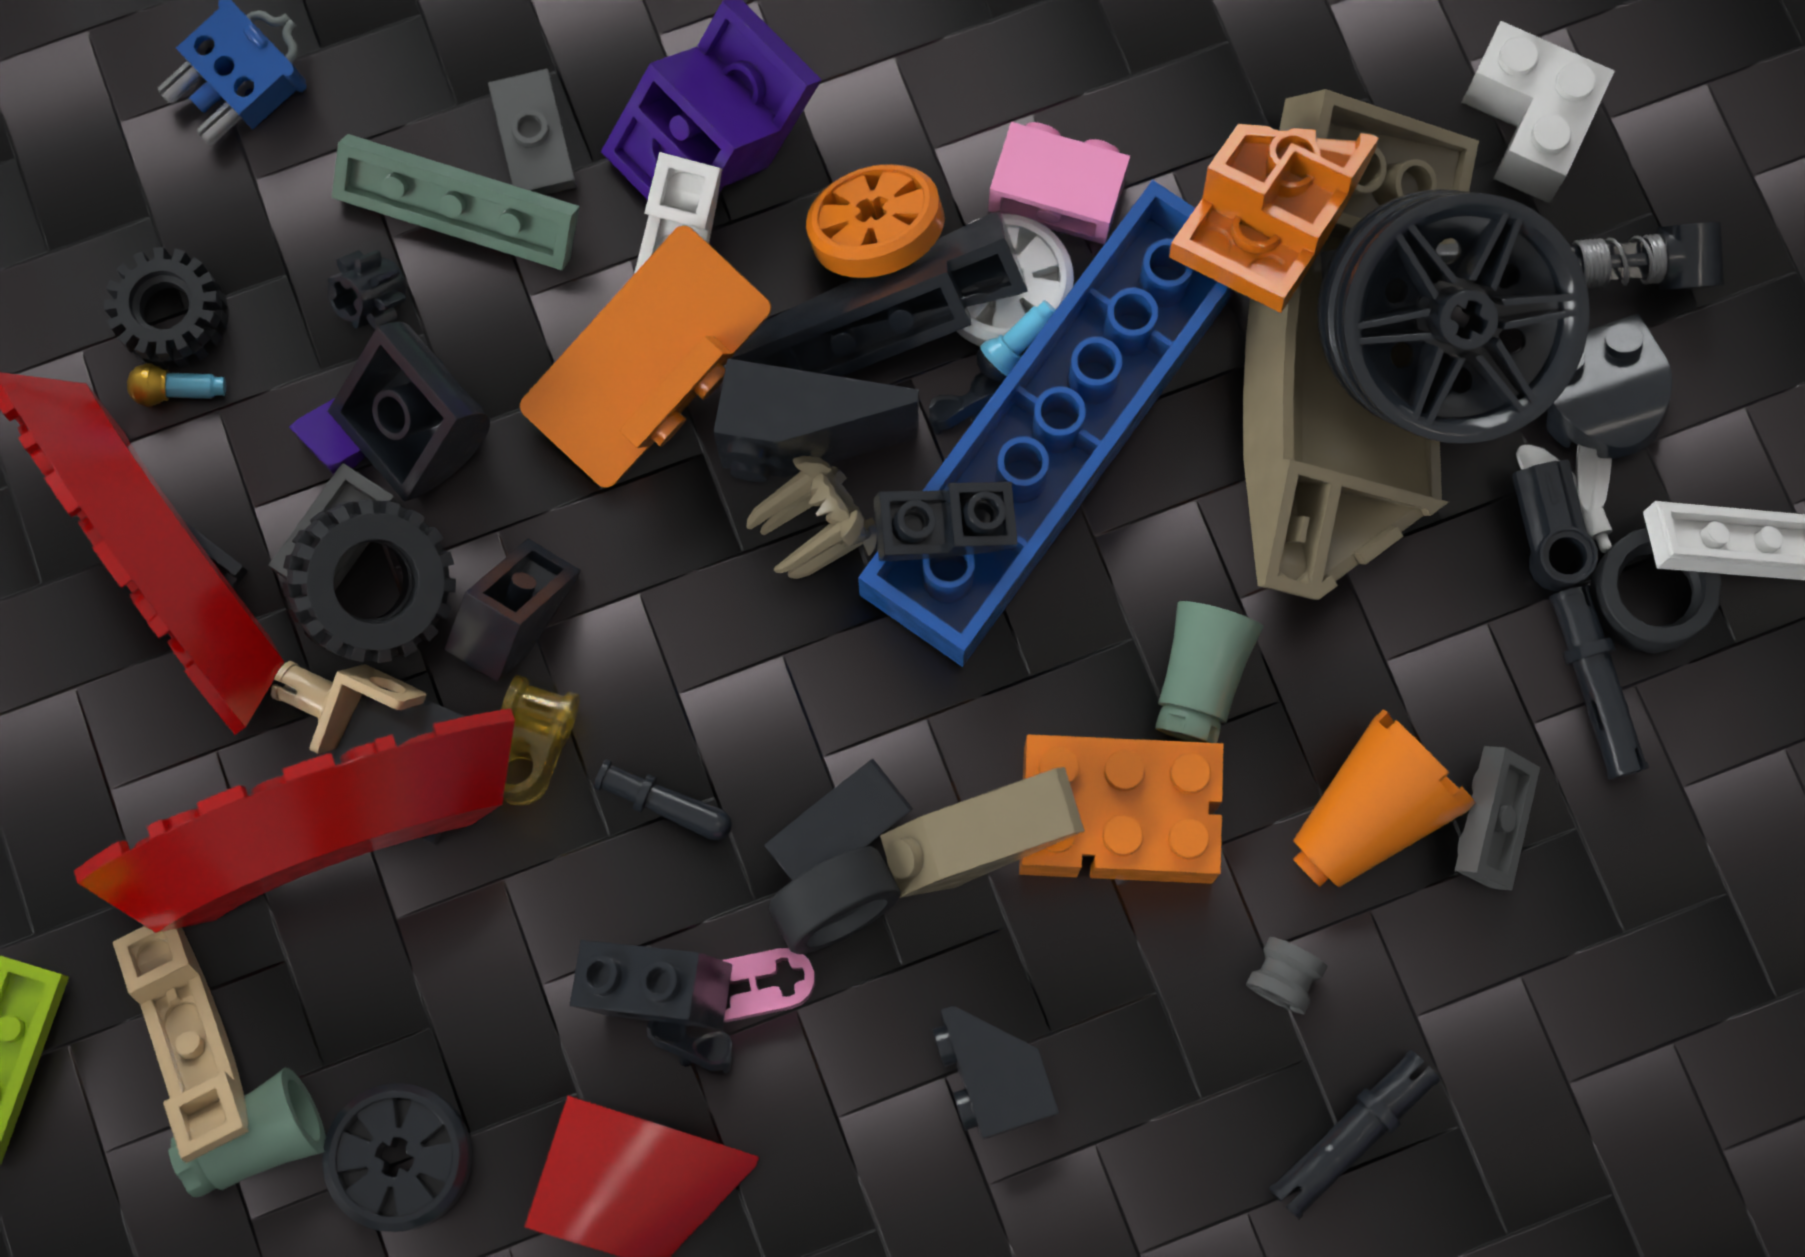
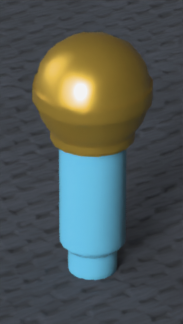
(152, 385)

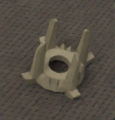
(816, 486)

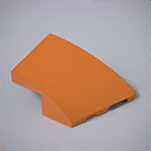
(1270, 208)

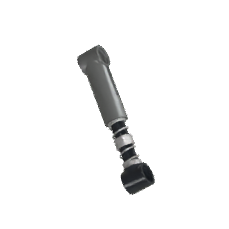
(1671, 258)

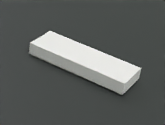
(1727, 540)

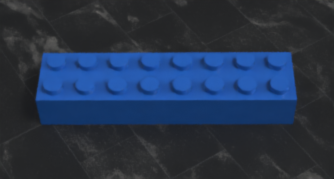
(1059, 421)

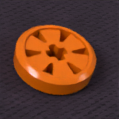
(875, 221)

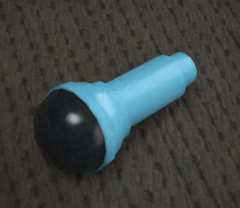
(1002, 353)

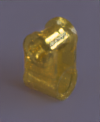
(539, 734)

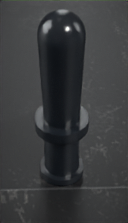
(679, 808)

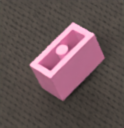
(1059, 181)

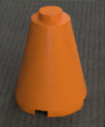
(1377, 805)

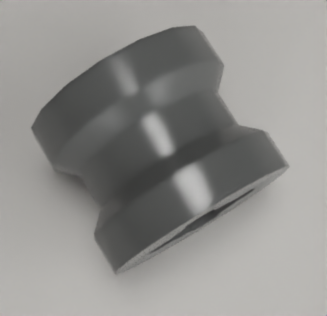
(1286, 975)

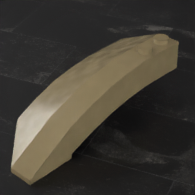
(1320, 469)

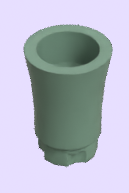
(1204, 670)
(280, 1130)

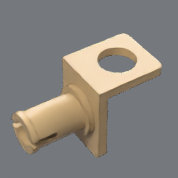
(337, 700)

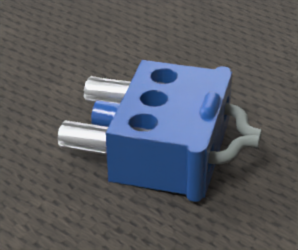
(238, 67)

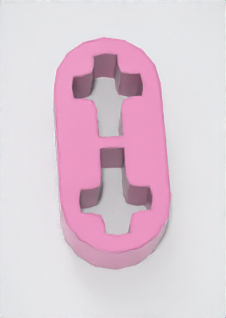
(769, 999)

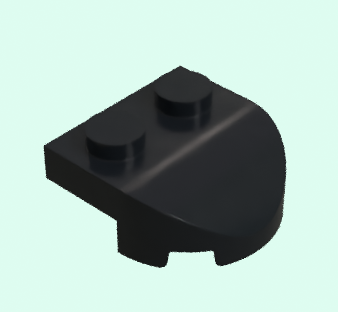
(1615, 393)

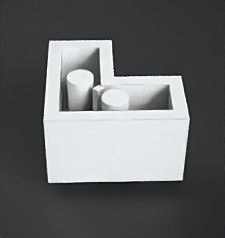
(1548, 99)

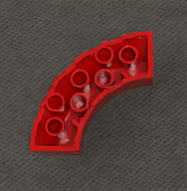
(144, 541)
(305, 821)

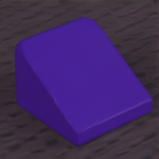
(326, 439)

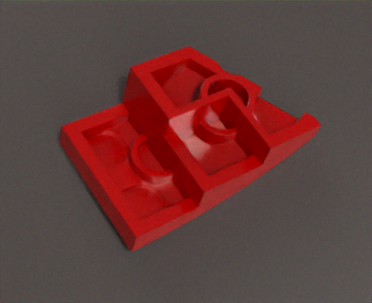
(630, 1182)

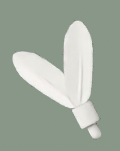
(1591, 484)

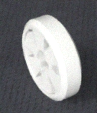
(1046, 273)

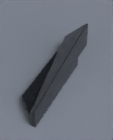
(894, 311)

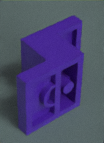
(715, 103)

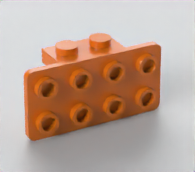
(646, 357)

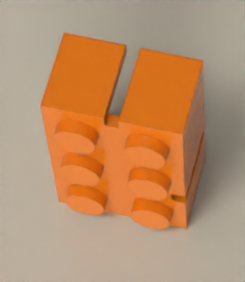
(1140, 805)

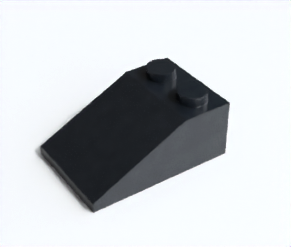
(786, 413)

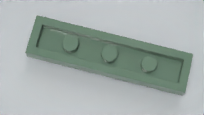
(454, 201)

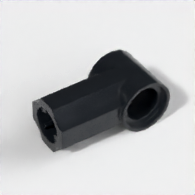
(1553, 517)

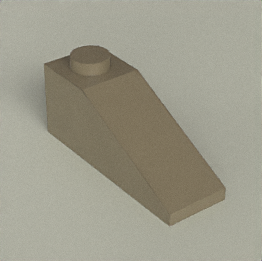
(982, 833)

